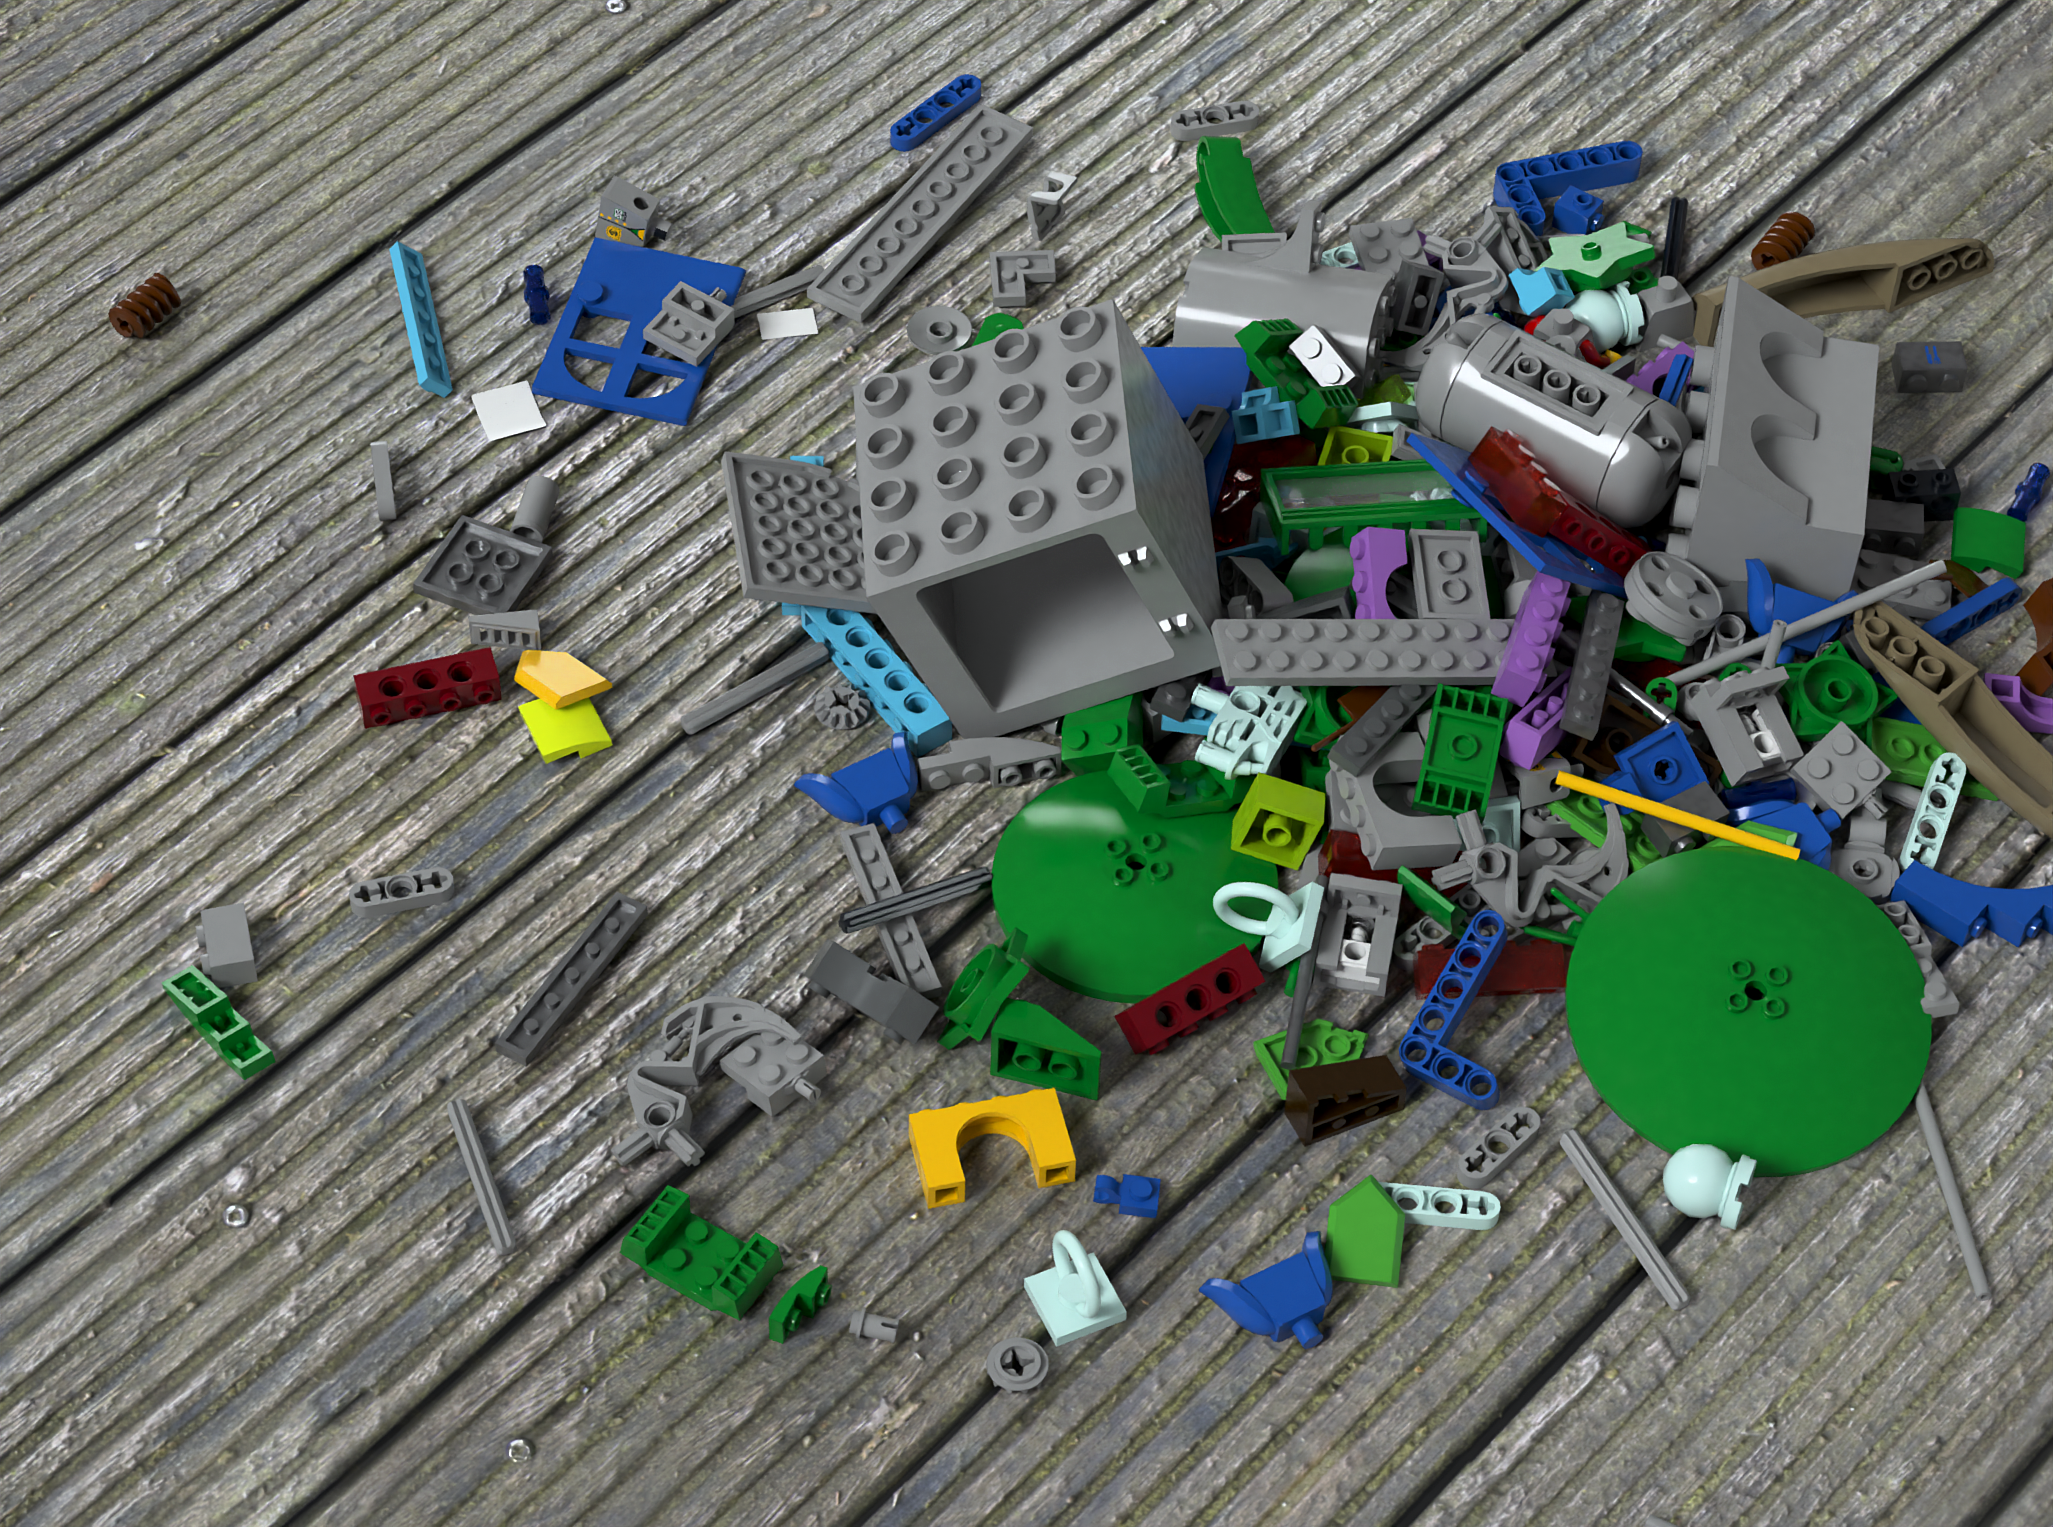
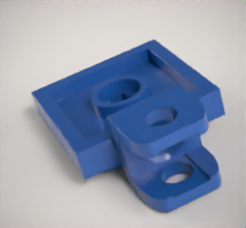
(1639, 762)

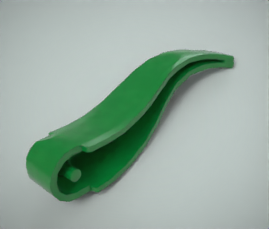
(1228, 188)

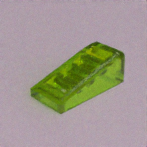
(1386, 390)

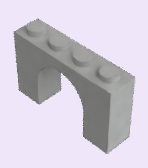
(1384, 834)

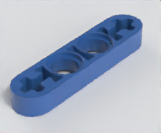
(940, 115)
(1974, 611)

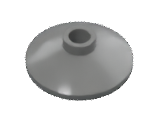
(939, 330)

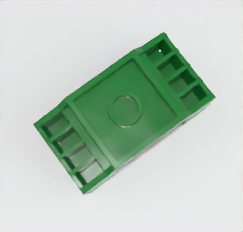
(1267, 357)
(1460, 752)
(1175, 787)
(700, 1257)

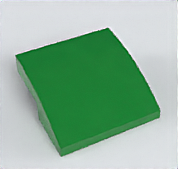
(1988, 540)
(1432, 902)

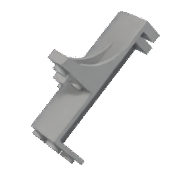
(1235, 288)

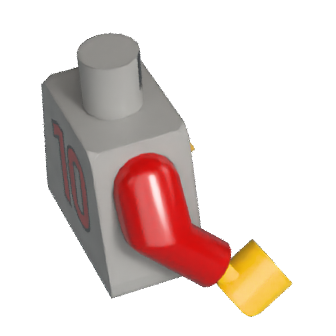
(1562, 323)

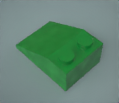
(1098, 731)
(1043, 1051)

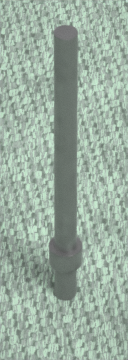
(1660, 713)
(1303, 986)

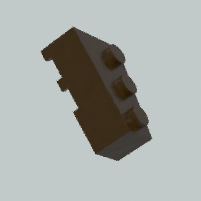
(1342, 1096)

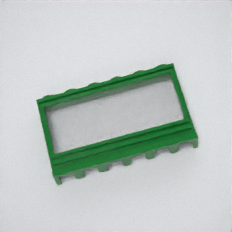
(1359, 496)

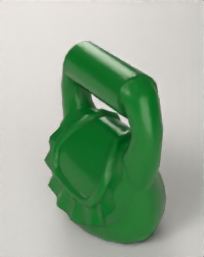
(1881, 463)

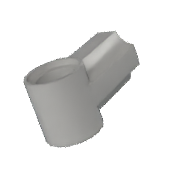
(1864, 826)

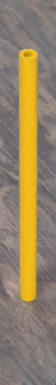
(1675, 815)

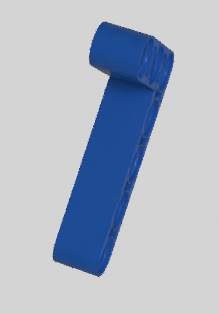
(1528, 180)
(1452, 1012)

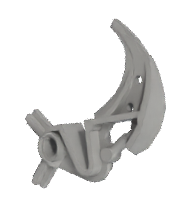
(1477, 284)
(1500, 881)
(666, 1115)

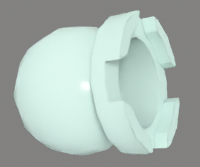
(1610, 315)
(1707, 1183)

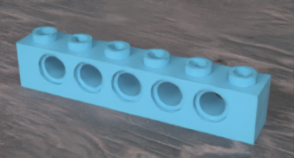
(877, 669)

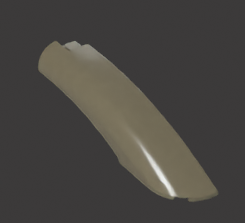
(1856, 279)
(1960, 712)

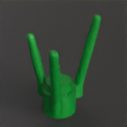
(1573, 930)

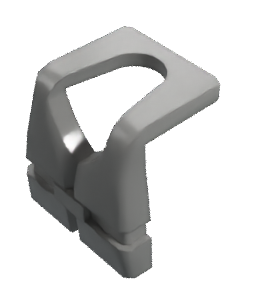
(1047, 206)

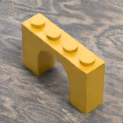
(1027, 1117)

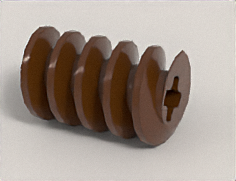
(1783, 240)
(144, 307)

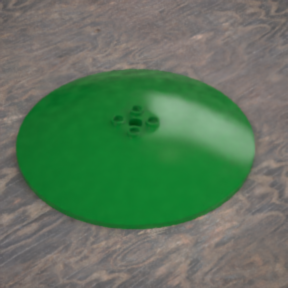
(1696, 1061)

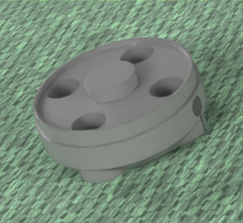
(1672, 597)

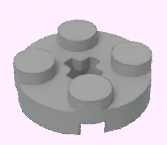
(1870, 857)

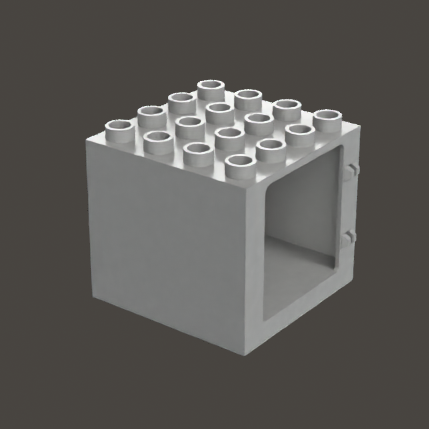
(1036, 523)

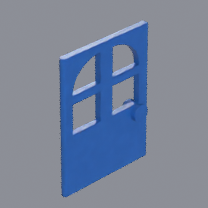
(630, 286)
(1207, 378)
(1474, 492)

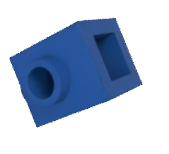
(1578, 212)

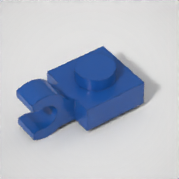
(1135, 1194)

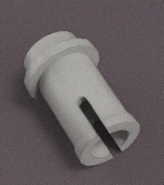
(873, 1326)

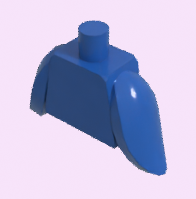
(1778, 602)
(870, 789)
(1799, 818)
(1281, 1298)

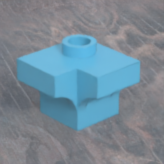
(1541, 290)
(1264, 416)

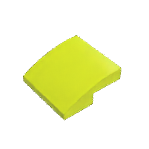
(565, 729)

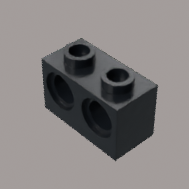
(1933, 488)

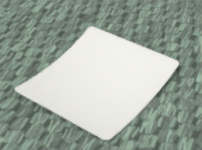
(508, 410)

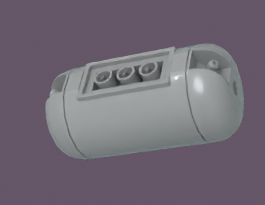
(1583, 425)

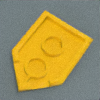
(558, 677)

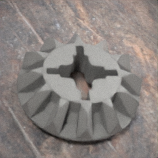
(841, 717)
(1028, 1354)

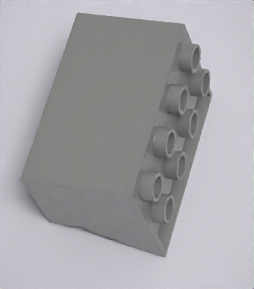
(1776, 449)

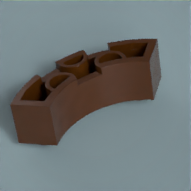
(2038, 671)

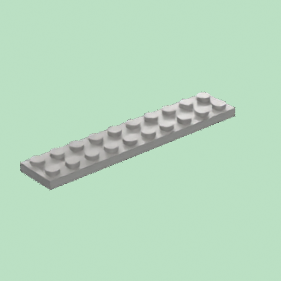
(919, 213)
(1362, 651)

